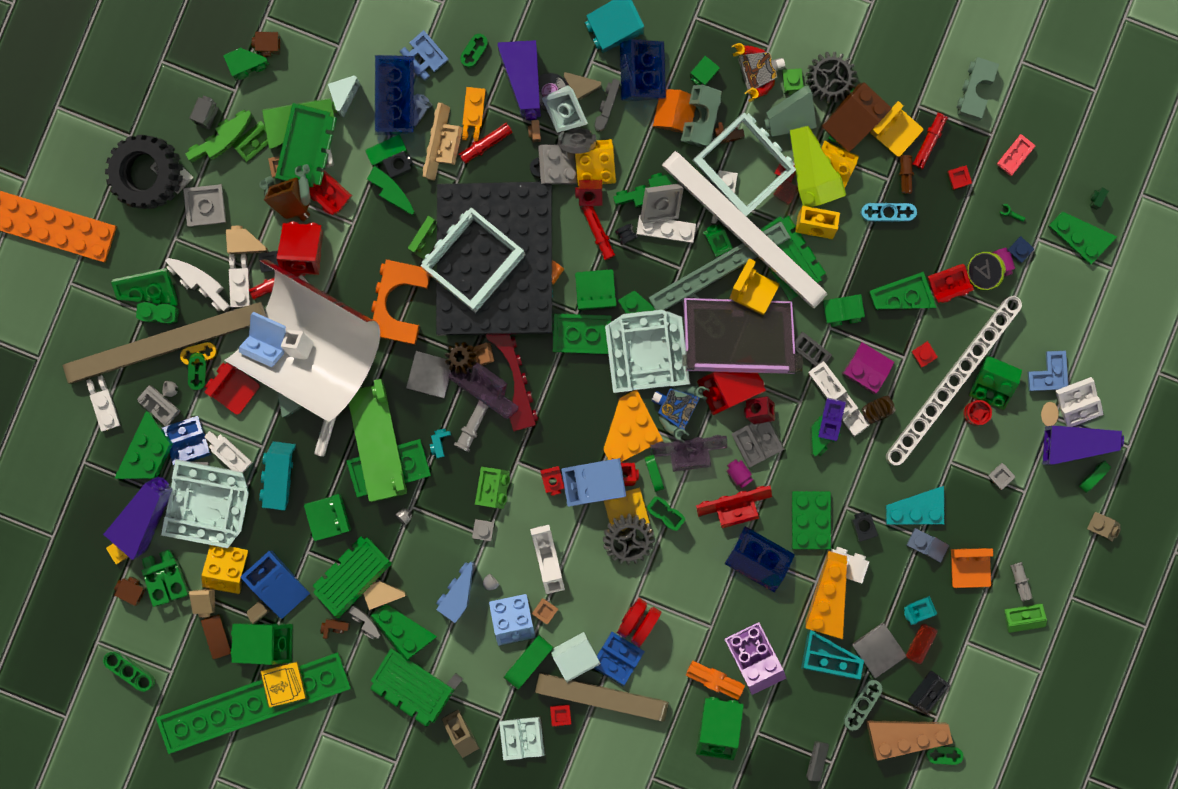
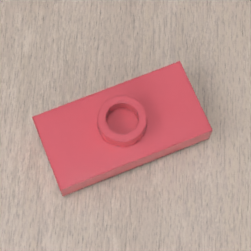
(1015, 155)

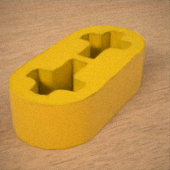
(197, 349)

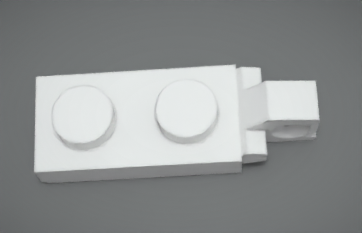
(228, 452)

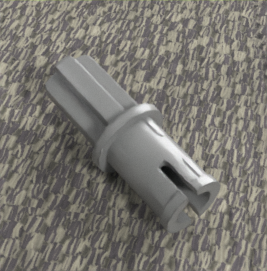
(1021, 581)

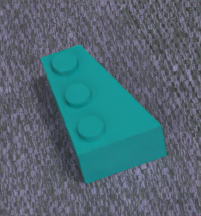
(277, 475)
(829, 658)

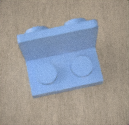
(264, 340)
(512, 619)

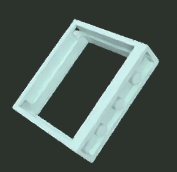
(773, 148)
(495, 280)

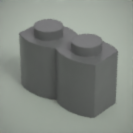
(204, 112)

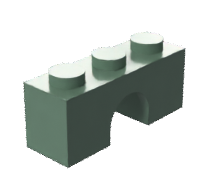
(707, 102)
(971, 104)

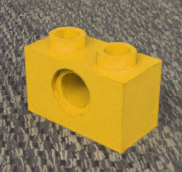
(817, 222)

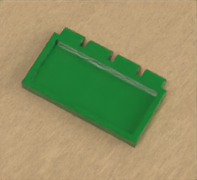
(304, 143)
(801, 257)
(352, 577)
(411, 685)

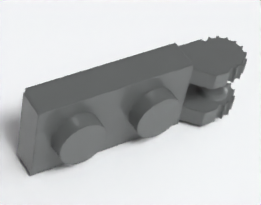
(606, 106)

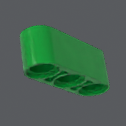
(528, 662)
(138, 671)

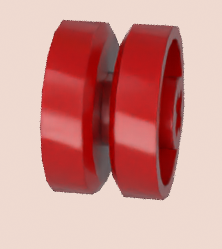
(639, 622)

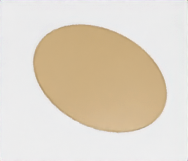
(1049, 414)

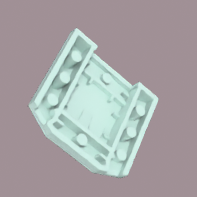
(646, 351)
(205, 504)

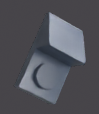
(927, 545)

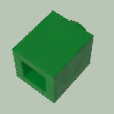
(704, 72)

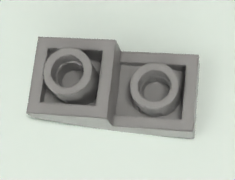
(370, 628)

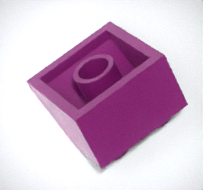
(868, 368)

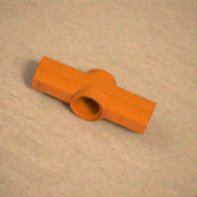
(715, 680)

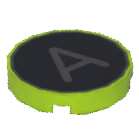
(986, 270)

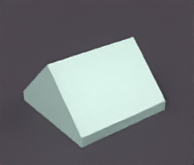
(343, 93)
(564, 109)
(575, 657)

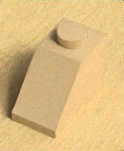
(242, 241)
(382, 593)
(202, 602)

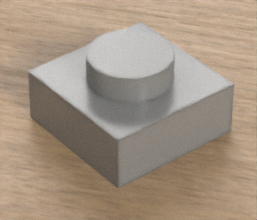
(1001, 476)
(483, 530)

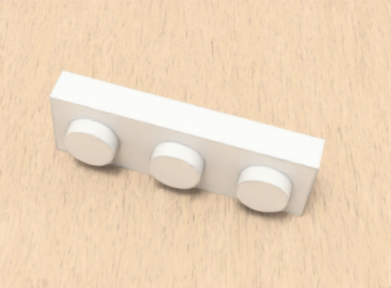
(668, 230)

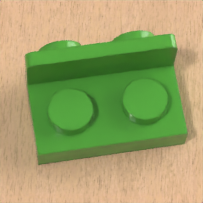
(425, 238)
(492, 487)

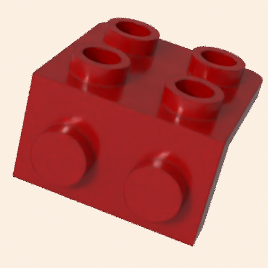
(232, 388)

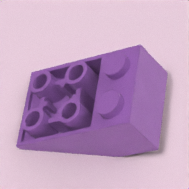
(755, 658)

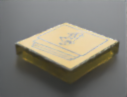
(283, 684)

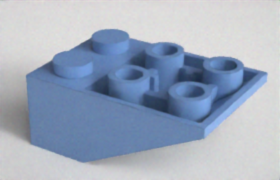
(593, 482)
(457, 599)

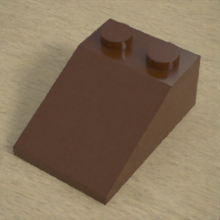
(856, 116)

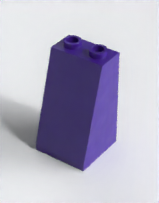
(521, 69)
(1075, 443)
(138, 521)

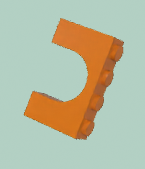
(395, 275)

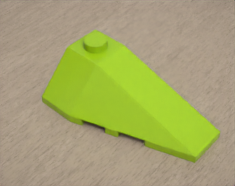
(814, 173)

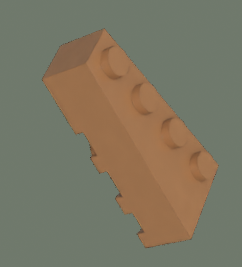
(906, 737)

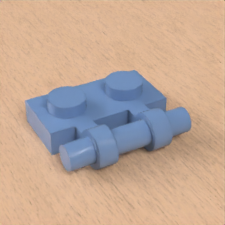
(428, 51)

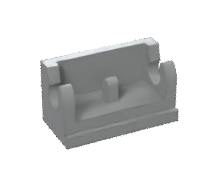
(158, 405)

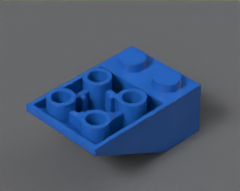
(275, 584)

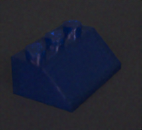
(642, 70)
(759, 559)

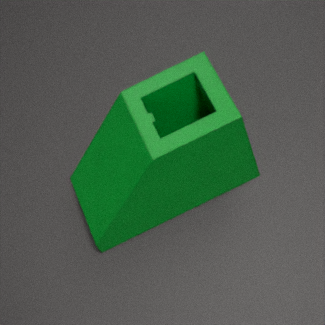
(243, 62)
(818, 444)

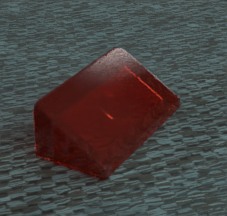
(921, 643)

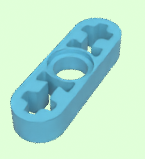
(874, 207)

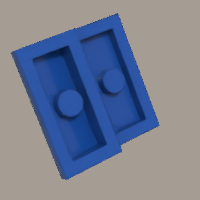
(187, 440)
(618, 658)

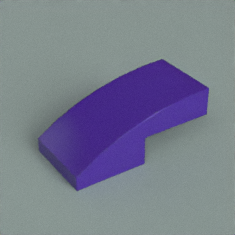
(831, 419)

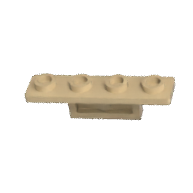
(443, 142)

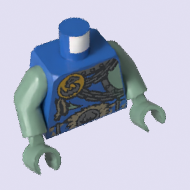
(678, 407)

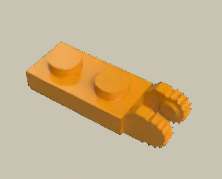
(473, 111)

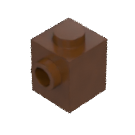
(266, 43)
(130, 590)

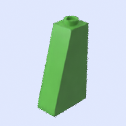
(277, 119)

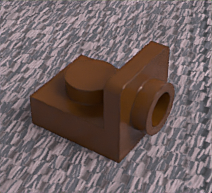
(733, 136)
(337, 625)

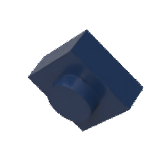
(1020, 249)

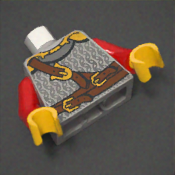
(758, 69)

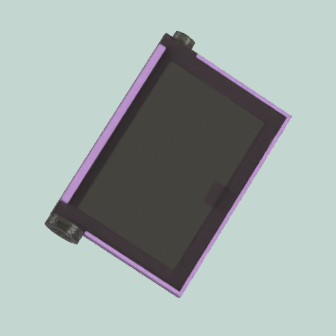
(738, 339)

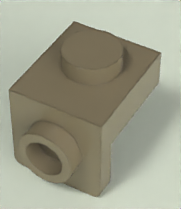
(1104, 526)

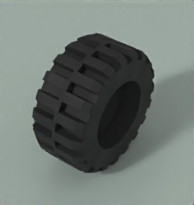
(120, 172)

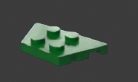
(146, 452)

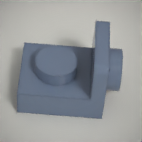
(421, 105)

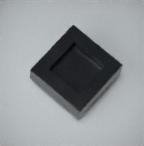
(271, 256)

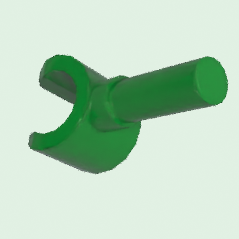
(1011, 213)

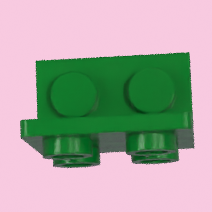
(595, 289)
(327, 517)

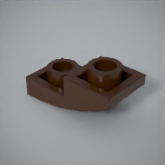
(215, 636)

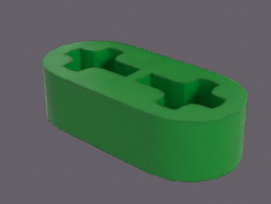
(477, 53)
(192, 371)
(654, 473)
(1095, 476)
(943, 759)

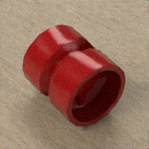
(977, 413)

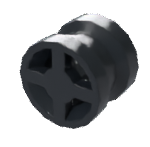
(535, 171)
(626, 234)

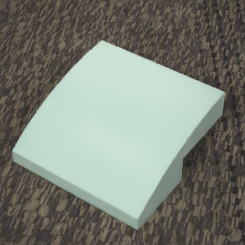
(521, 738)

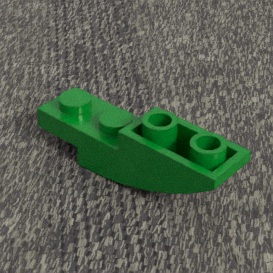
(638, 195)

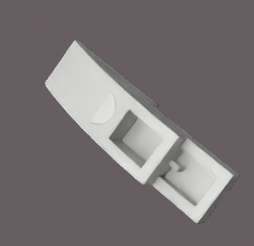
(194, 277)

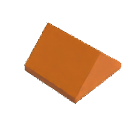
(674, 111)

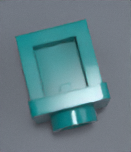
(436, 447)
(919, 610)

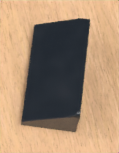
(928, 692)

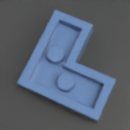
(1054, 377)

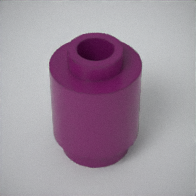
(1007, 259)
(739, 473)

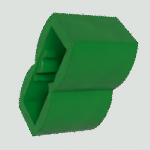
(843, 309)
(153, 313)
(670, 517)

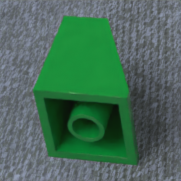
(261, 643)
(719, 728)

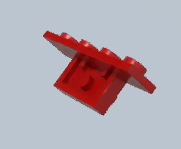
(735, 508)

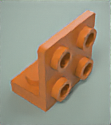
(971, 567)

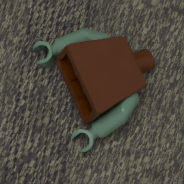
(289, 197)

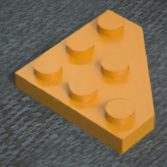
(630, 429)

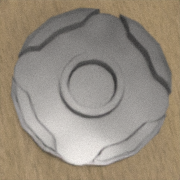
(577, 140)

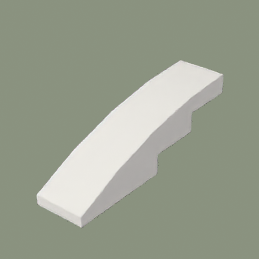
(832, 388)

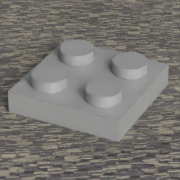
(556, 165)
(661, 203)
(204, 205)

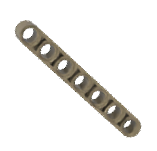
(602, 697)

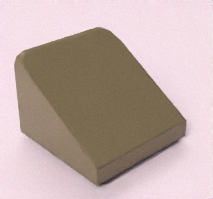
(257, 612)

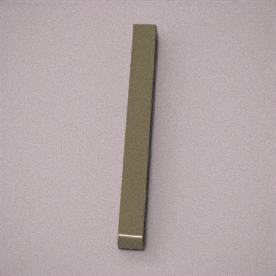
(161, 344)

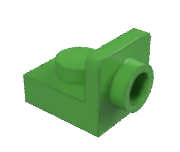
(792, 80)

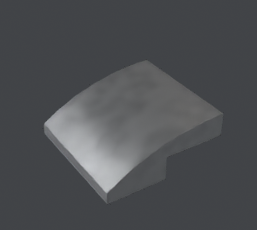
(429, 375)
(758, 442)
(879, 650)

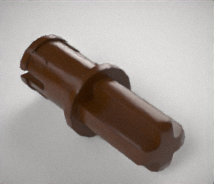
(906, 173)

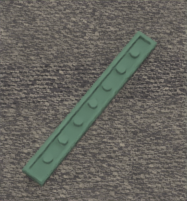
(712, 271)

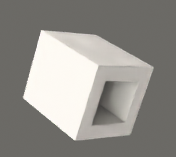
(297, 344)

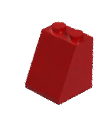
(300, 248)
(730, 389)

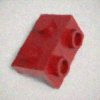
(330, 194)
(950, 283)

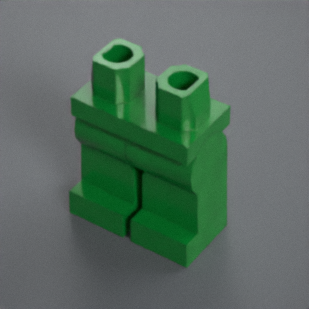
(164, 580)

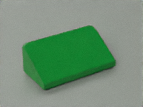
(385, 149)

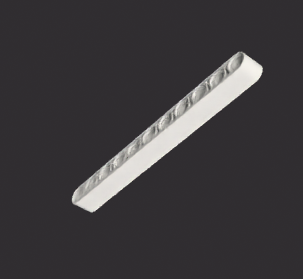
(744, 229)
(960, 374)

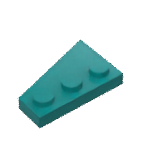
(918, 509)

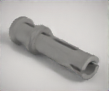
(469, 432)

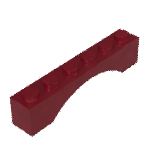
(524, 416)

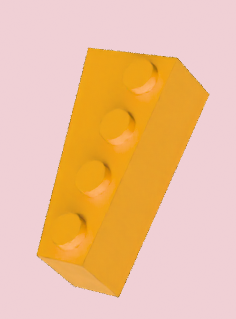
(828, 602)

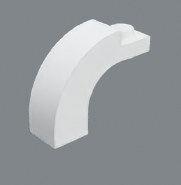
(547, 559)

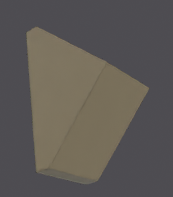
(581, 86)

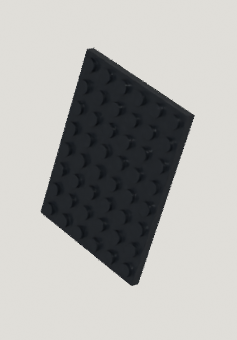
(525, 296)

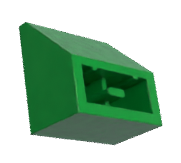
(995, 382)

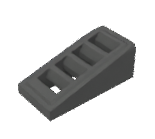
(802, 335)

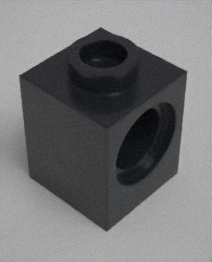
(390, 161)
(869, 533)

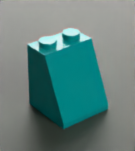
(614, 24)

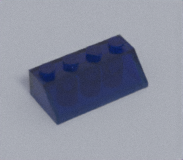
(394, 95)

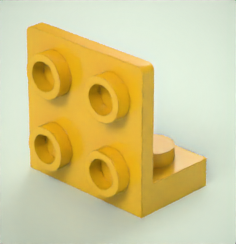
(897, 130)
(840, 160)
(597, 163)
(754, 289)
(224, 569)

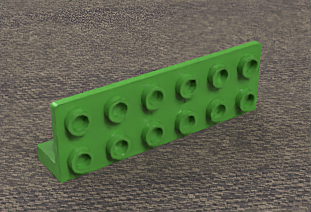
(377, 443)

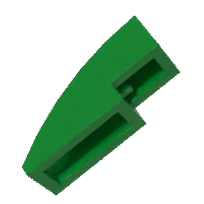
(390, 190)

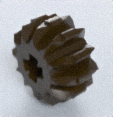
(467, 352)
(878, 409)

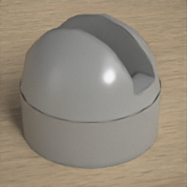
(169, 389)
(404, 516)
(490, 582)

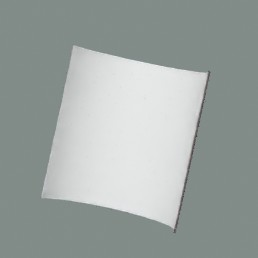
(340, 353)

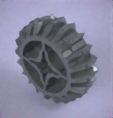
(838, 62)
(642, 545)

